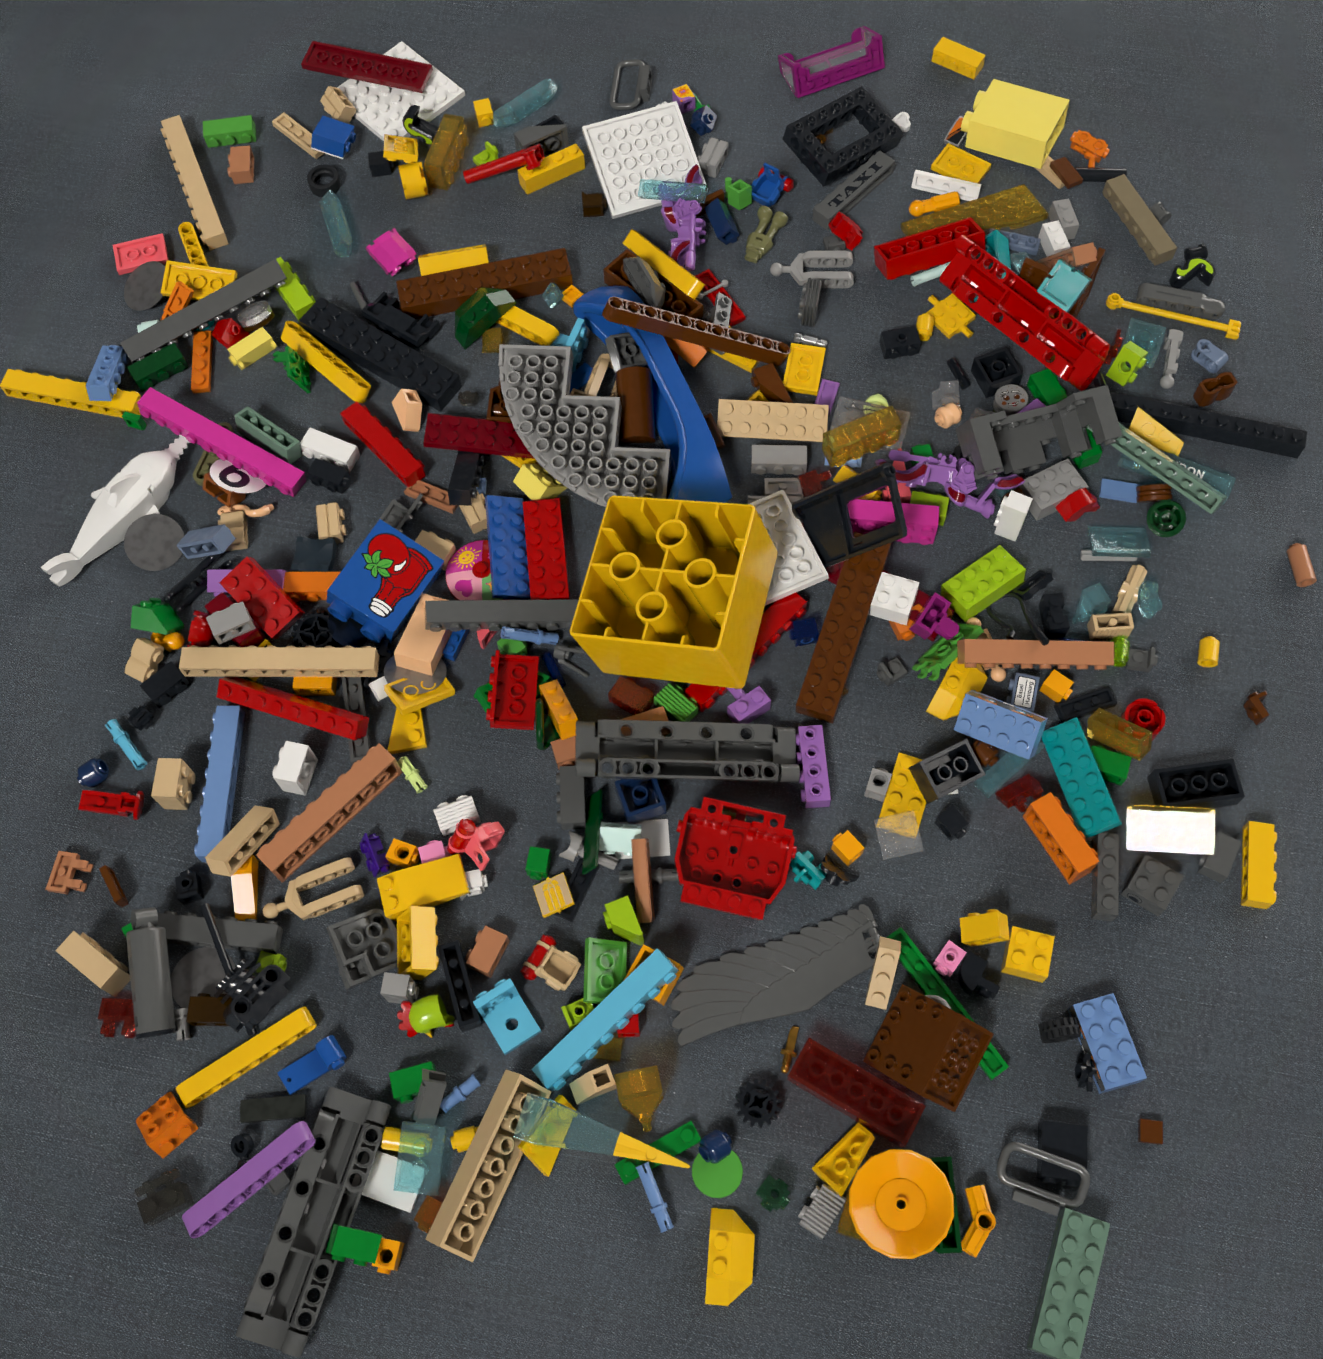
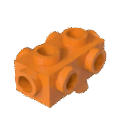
(1090, 147)

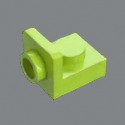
(487, 155)
(271, 959)

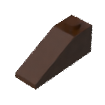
(770, 384)

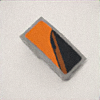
(955, 135)

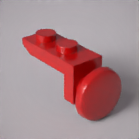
(112, 803)

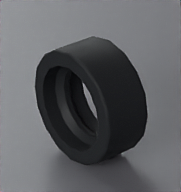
(319, 172)

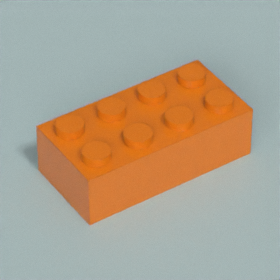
(1061, 838)

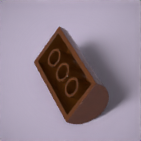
(636, 397)

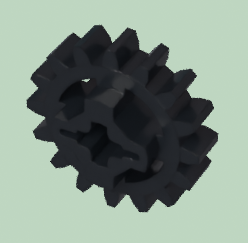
(762, 1112)

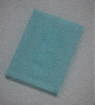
(1119, 542)
(420, 1158)

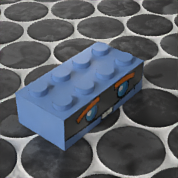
(1000, 724)
(1109, 1042)

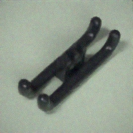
(196, 581)

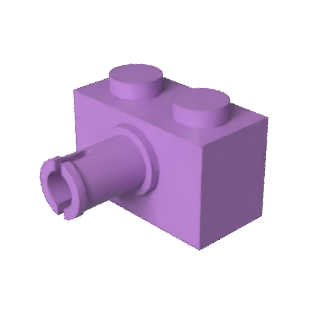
(747, 705)

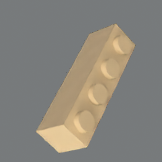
(242, 841)

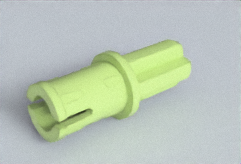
(412, 774)

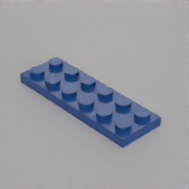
(507, 548)

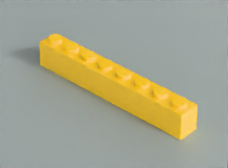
(66, 393)

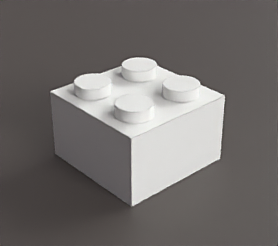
(894, 598)
(295, 768)

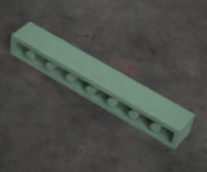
(1168, 470)

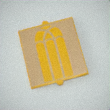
(553, 895)

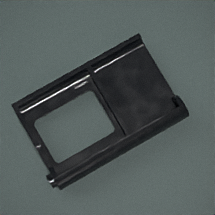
(828, 518)

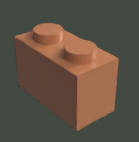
(241, 164)
(487, 951)

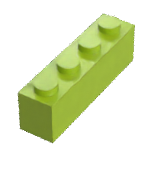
(293, 292)

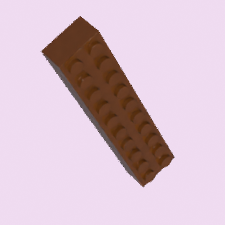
(448, 290)
(841, 634)

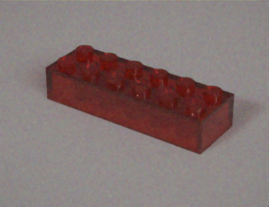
(856, 1093)

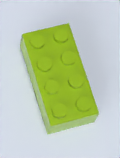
(983, 583)

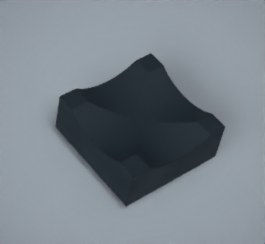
(314, 555)

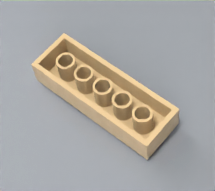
(772, 420)

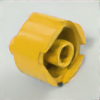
(413, 180)

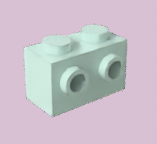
(617, 837)

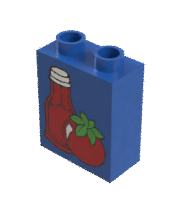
(383, 582)

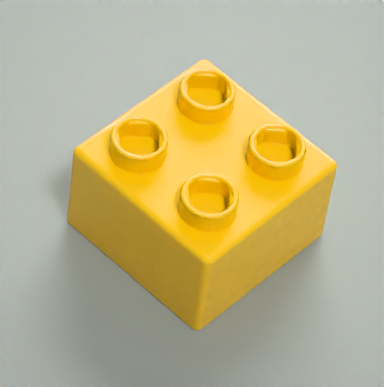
(679, 588)

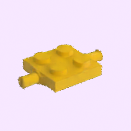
(951, 316)

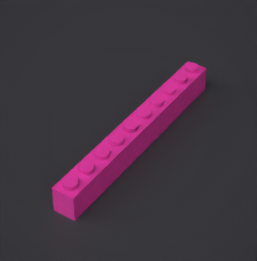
(221, 442)

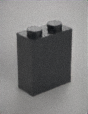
(1066, 1142)

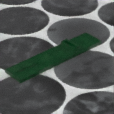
(592, 832)

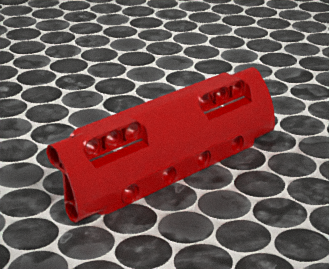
(1024, 314)

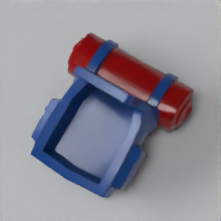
(769, 185)

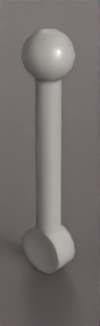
(724, 283)

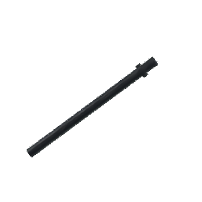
(219, 947)

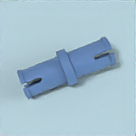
(459, 1093)

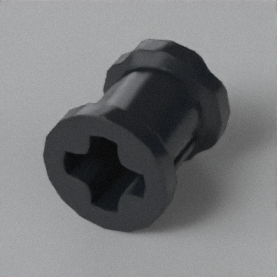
(1200, 251)

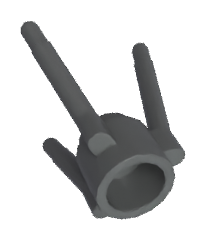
(564, 652)

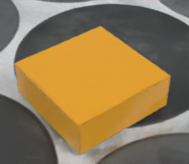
(571, 294)

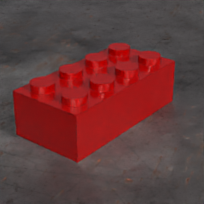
(262, 597)

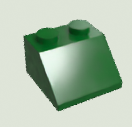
(155, 617)

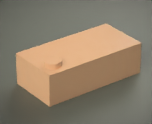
(421, 648)

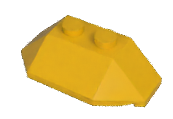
(953, 687)
(728, 1257)

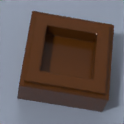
(1150, 1131)

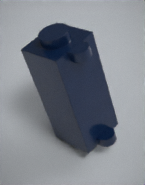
(722, 221)

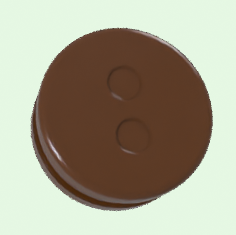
(1153, 493)

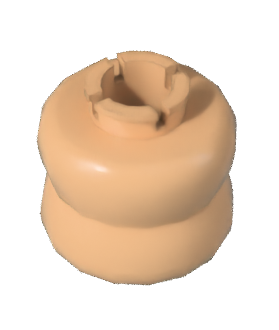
(948, 415)

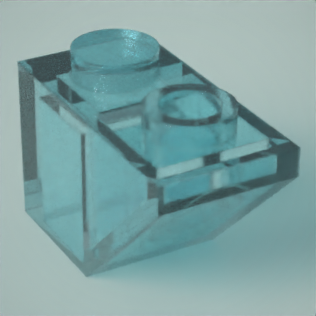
(1091, 602)

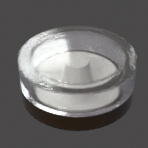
(255, 316)

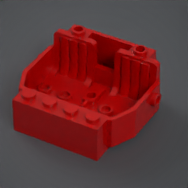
(759, 863)

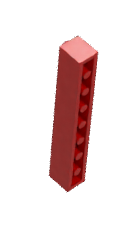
(773, 623)
(293, 707)

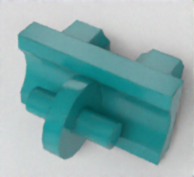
(806, 871)

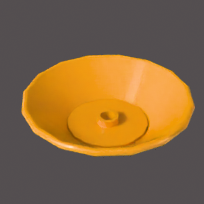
(904, 1177)

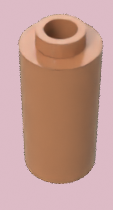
(1301, 565)

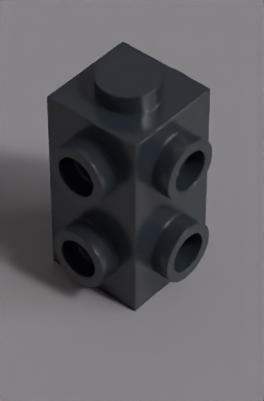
(329, 476)

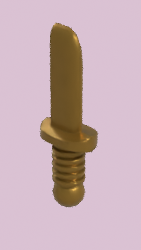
(789, 1052)

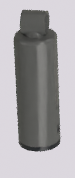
(150, 975)

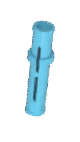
(122, 739)

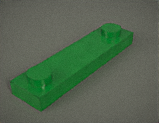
(672, 1144)

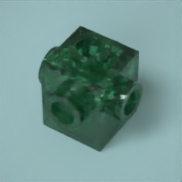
(772, 1185)

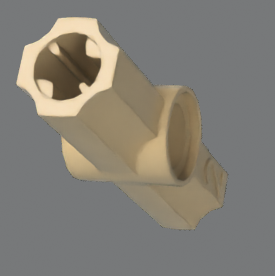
(1129, 590)

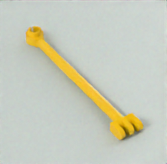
(1232, 328)

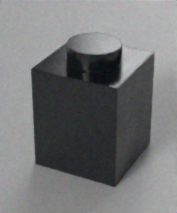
(379, 165)

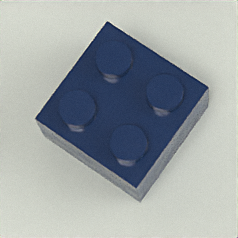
(640, 799)

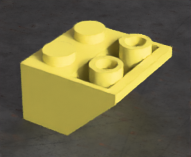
(538, 482)

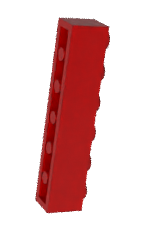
(383, 444)

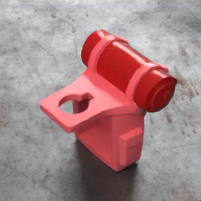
(475, 840)

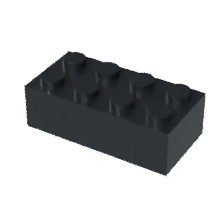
(1197, 785)

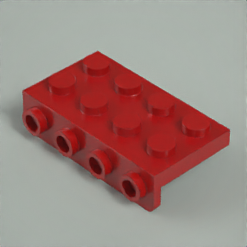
(513, 691)

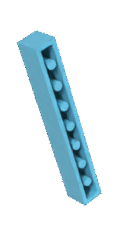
(605, 1020)

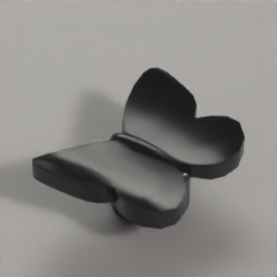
(834, 874)

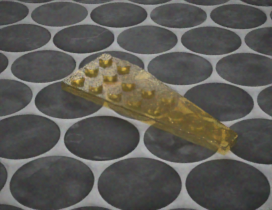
(1007, 208)

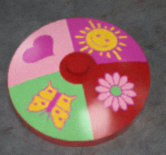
(469, 572)

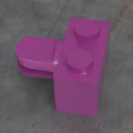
(934, 618)

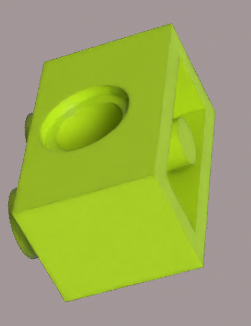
(1129, 353)

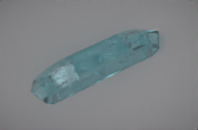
(524, 104)
(336, 224)

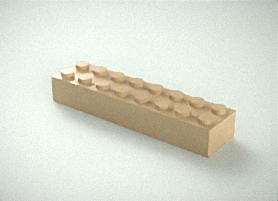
(484, 1171)

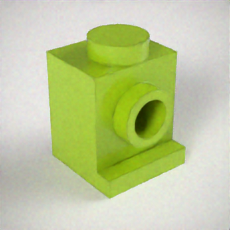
(569, 1012)

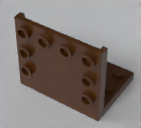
(1035, 274)
(928, 1048)

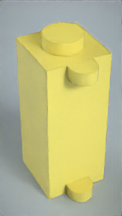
(251, 348)

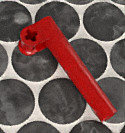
(530, 156)

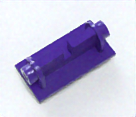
(375, 862)

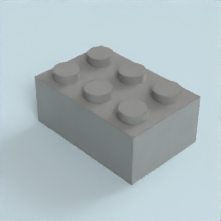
(1051, 487)

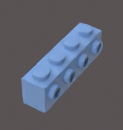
(106, 373)

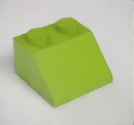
(623, 921)

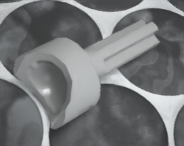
(577, 848)

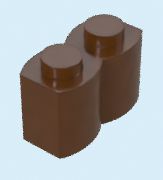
(1215, 389)

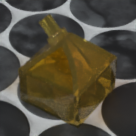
(640, 1093)

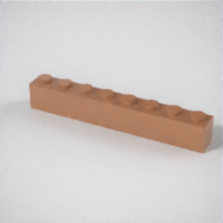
(1031, 652)

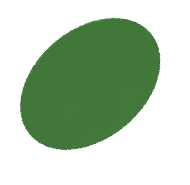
(717, 1179)

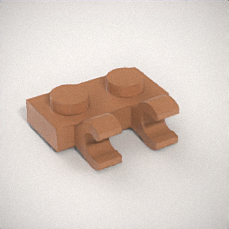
(63, 872)

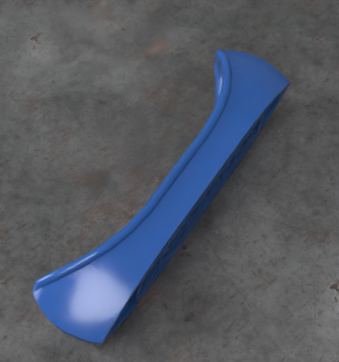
(677, 417)

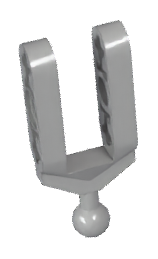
(817, 259)

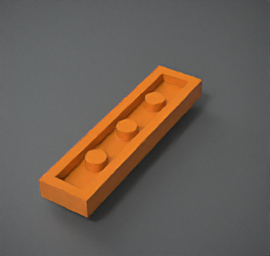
(201, 362)

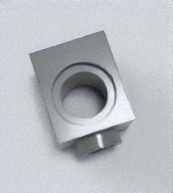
(874, 791)

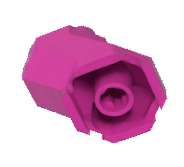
(391, 252)

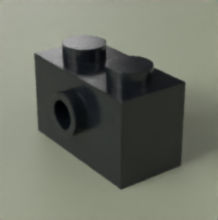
(900, 342)

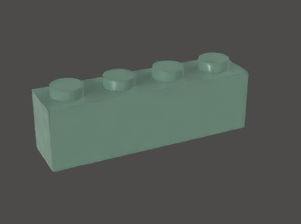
(267, 435)

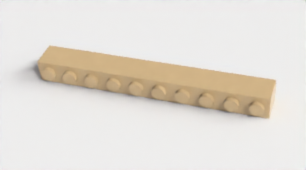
(194, 183)
(279, 661)

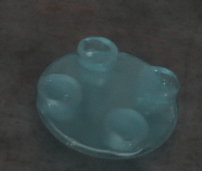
(1149, 599)

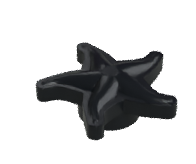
(1084, 1073)

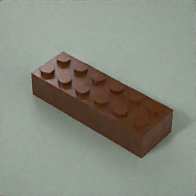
(675, 299)

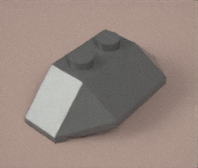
(645, 281)

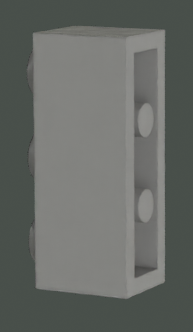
(779, 459)

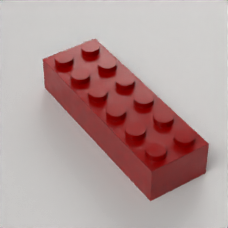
(925, 248)
(546, 550)

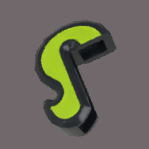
(417, 126)
(1193, 267)

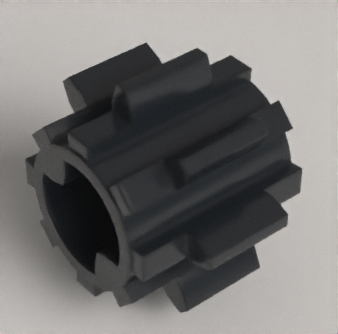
(140, 718)

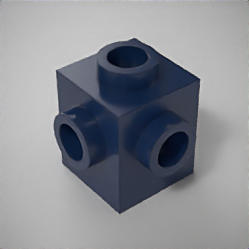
(703, 120)

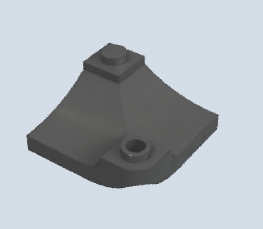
(364, 947)

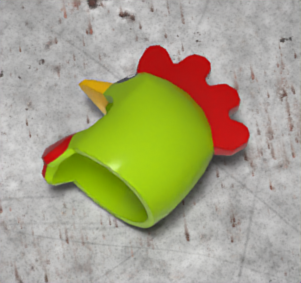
(424, 1015)

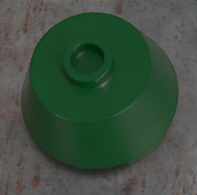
(1166, 518)

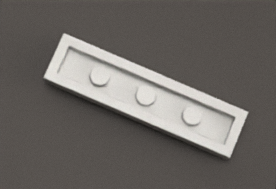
(942, 184)

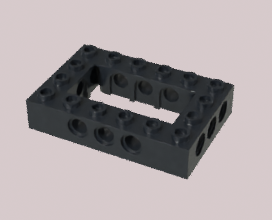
(828, 167)

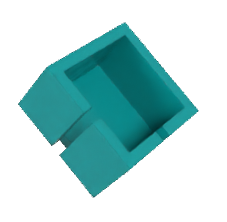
(1065, 286)

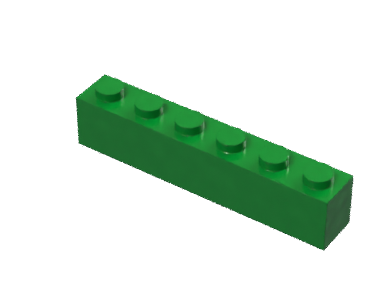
(1047, 389)

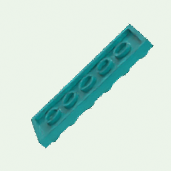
(1080, 778)

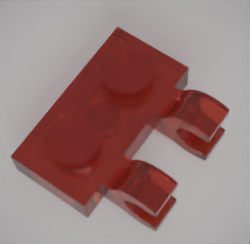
(811, 481)
(1017, 792)
(114, 1011)

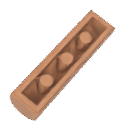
(642, 880)

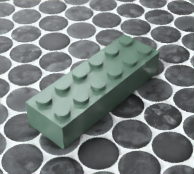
(1068, 1285)

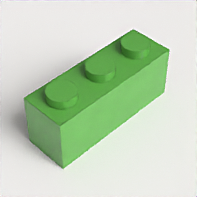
(229, 131)

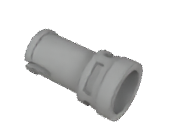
(181, 1024)

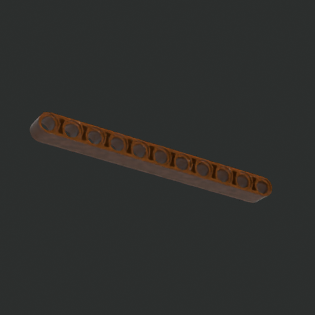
(695, 331)

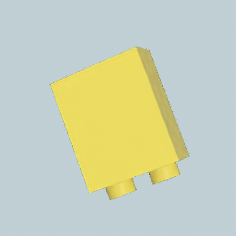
(1015, 123)

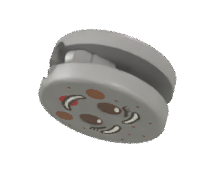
(1010, 399)

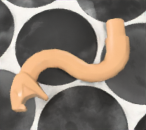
(263, 511)

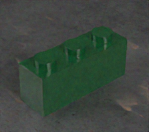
(158, 367)

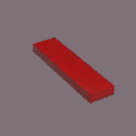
(711, 281)

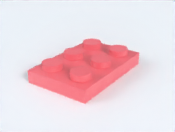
(137, 252)

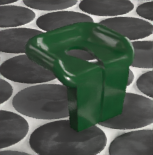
(545, 728)

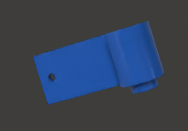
(325, 1057)

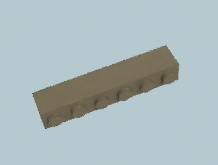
(1139, 220)

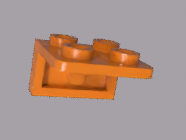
(165, 1125)

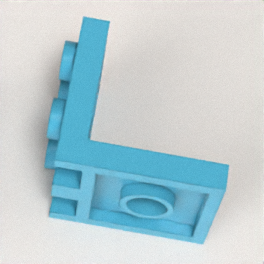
(577, 341)
(499, 1007)

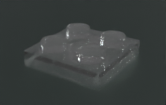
(898, 835)

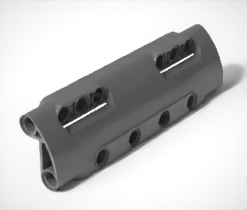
(686, 751)
(311, 1222)

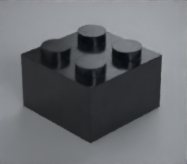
(995, 371)

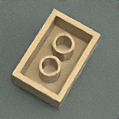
(95, 962)

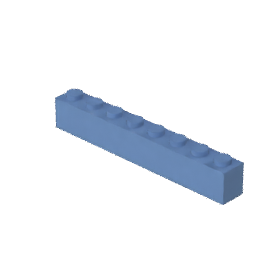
(220, 778)

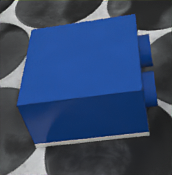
(333, 137)

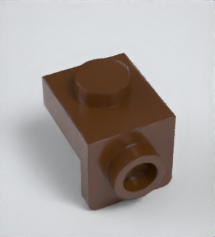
(1255, 708)

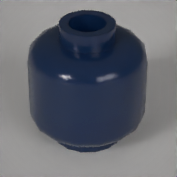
(92, 773)
(715, 1146)

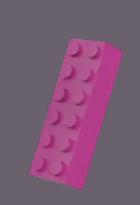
(872, 515)

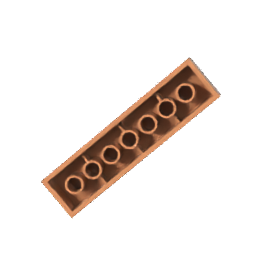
(329, 812)

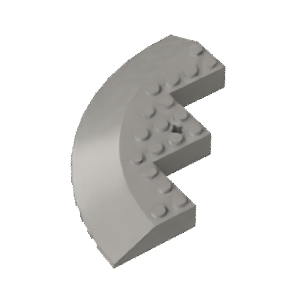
(575, 434)

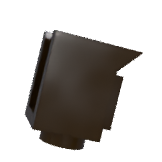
(593, 204)

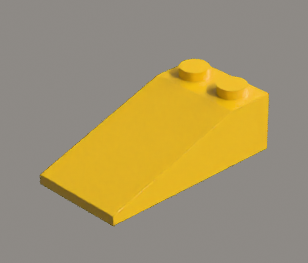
(423, 885)

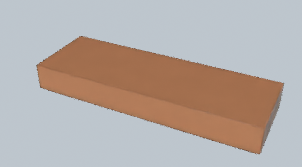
(431, 495)

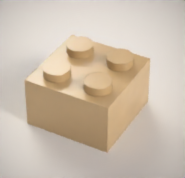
(173, 784)

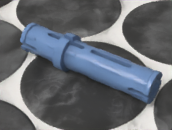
(536, 636)
(654, 1197)

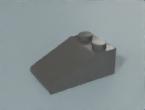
(550, 137)

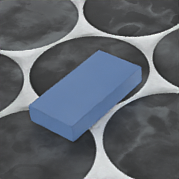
(1118, 490)

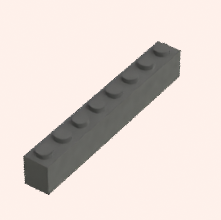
(495, 614)

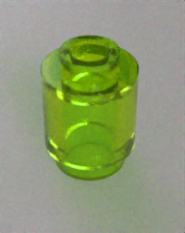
(1121, 651)

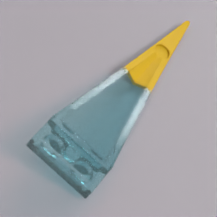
(556, 1125)

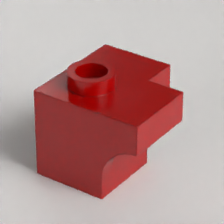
(228, 332)

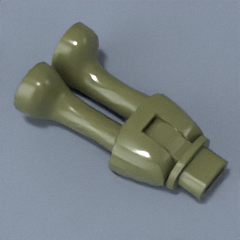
(757, 242)

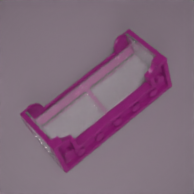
(834, 65)

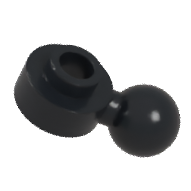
(241, 1147)

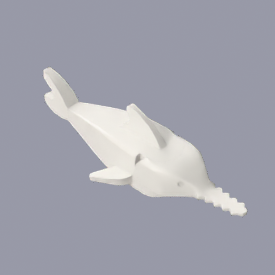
(132, 493)

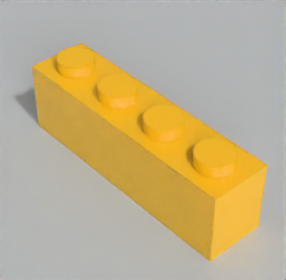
(552, 169)
(1258, 865)

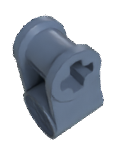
(1211, 357)

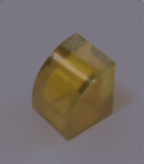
(491, 340)

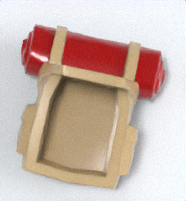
(551, 964)

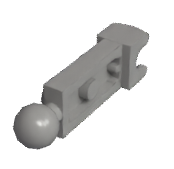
(1172, 349)

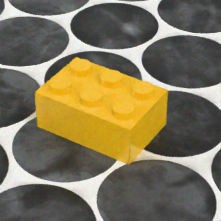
(417, 942)

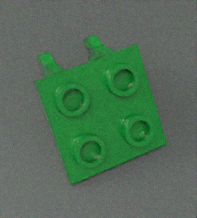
(296, 367)

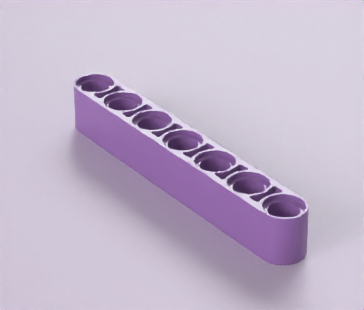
(248, 1179)

